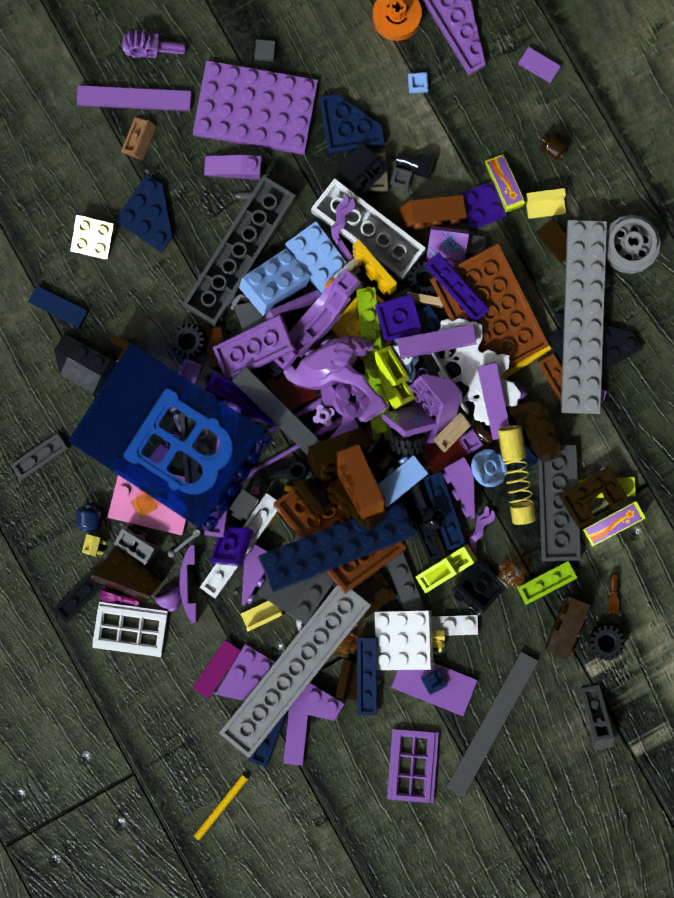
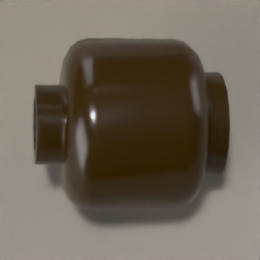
(553, 146)

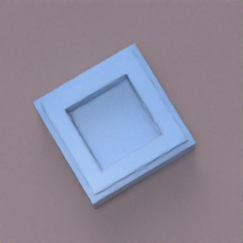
(418, 82)

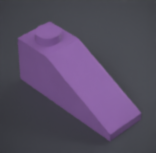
(234, 166)

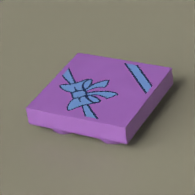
(448, 242)
(409, 421)

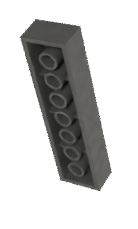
(239, 251)

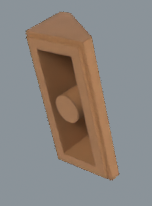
(138, 138)

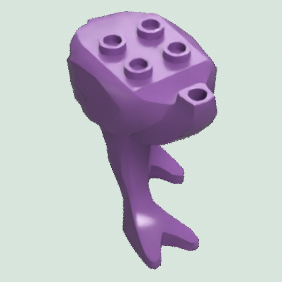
(335, 365)

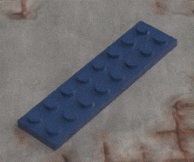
(334, 548)

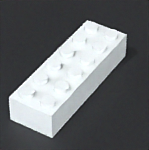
(383, 239)

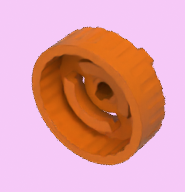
(396, 32)

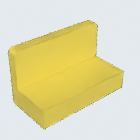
(545, 203)
(260, 615)

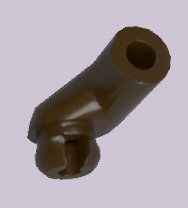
(482, 432)

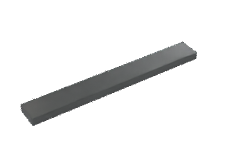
(492, 724)

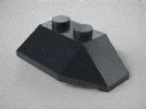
(82, 364)

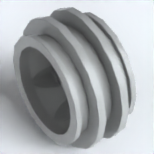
(645, 229)

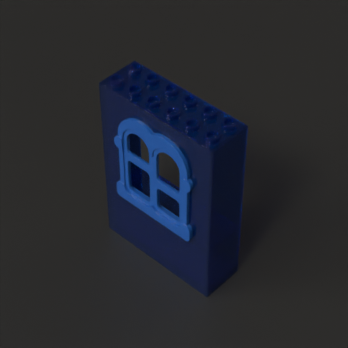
(130, 412)

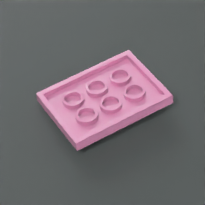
(159, 519)

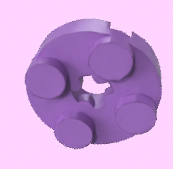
(347, 408)

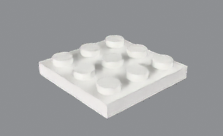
(404, 640)

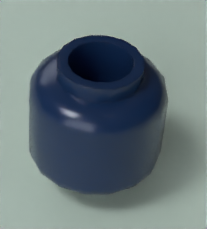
(88, 518)

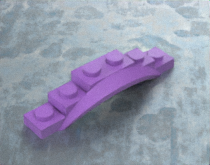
(320, 317)

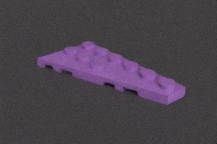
(459, 27)
(253, 666)

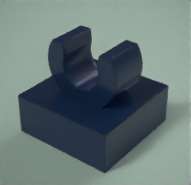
(433, 681)

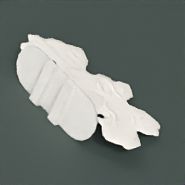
(468, 361)

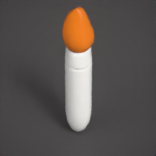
(350, 266)

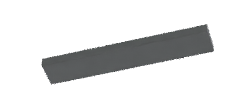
(275, 409)

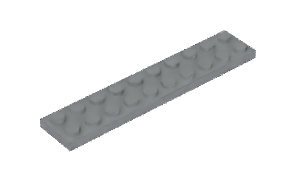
(583, 317)
(294, 670)

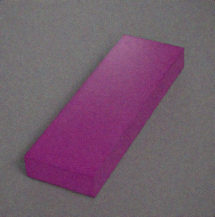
(216, 669)

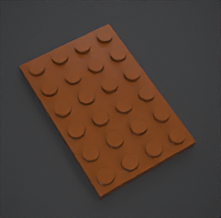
(509, 323)
(304, 524)

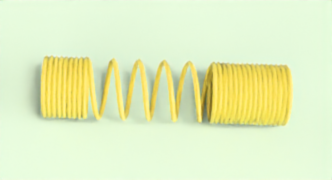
(513, 451)

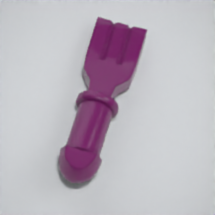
(112, 596)

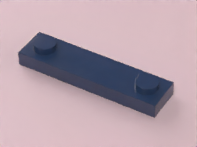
(440, 497)
(367, 676)

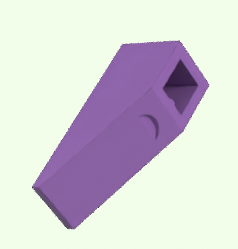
(462, 480)
(252, 574)

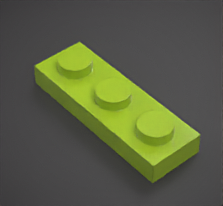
(547, 582)

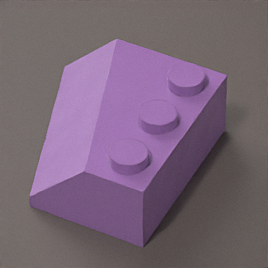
(437, 399)

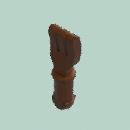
(613, 601)

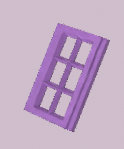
(430, 767)

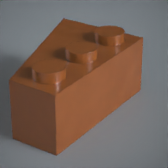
(431, 212)
(359, 482)

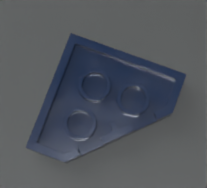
(348, 126)
(147, 214)

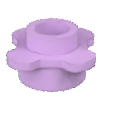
(325, 420)

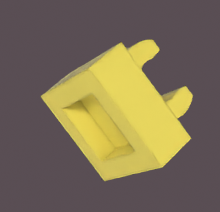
(91, 545)
(438, 639)

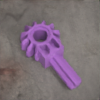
(147, 45)

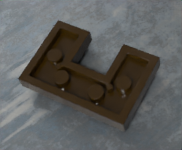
(601, 482)

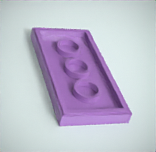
(254, 347)
(452, 697)

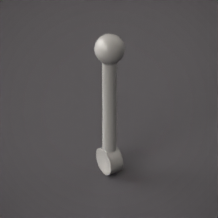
(196, 533)

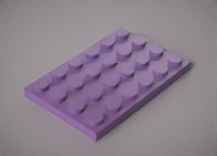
(255, 107)

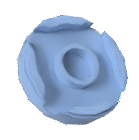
(488, 468)

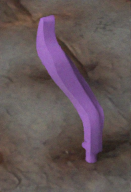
(342, 210)
(482, 520)

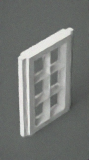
(131, 611)

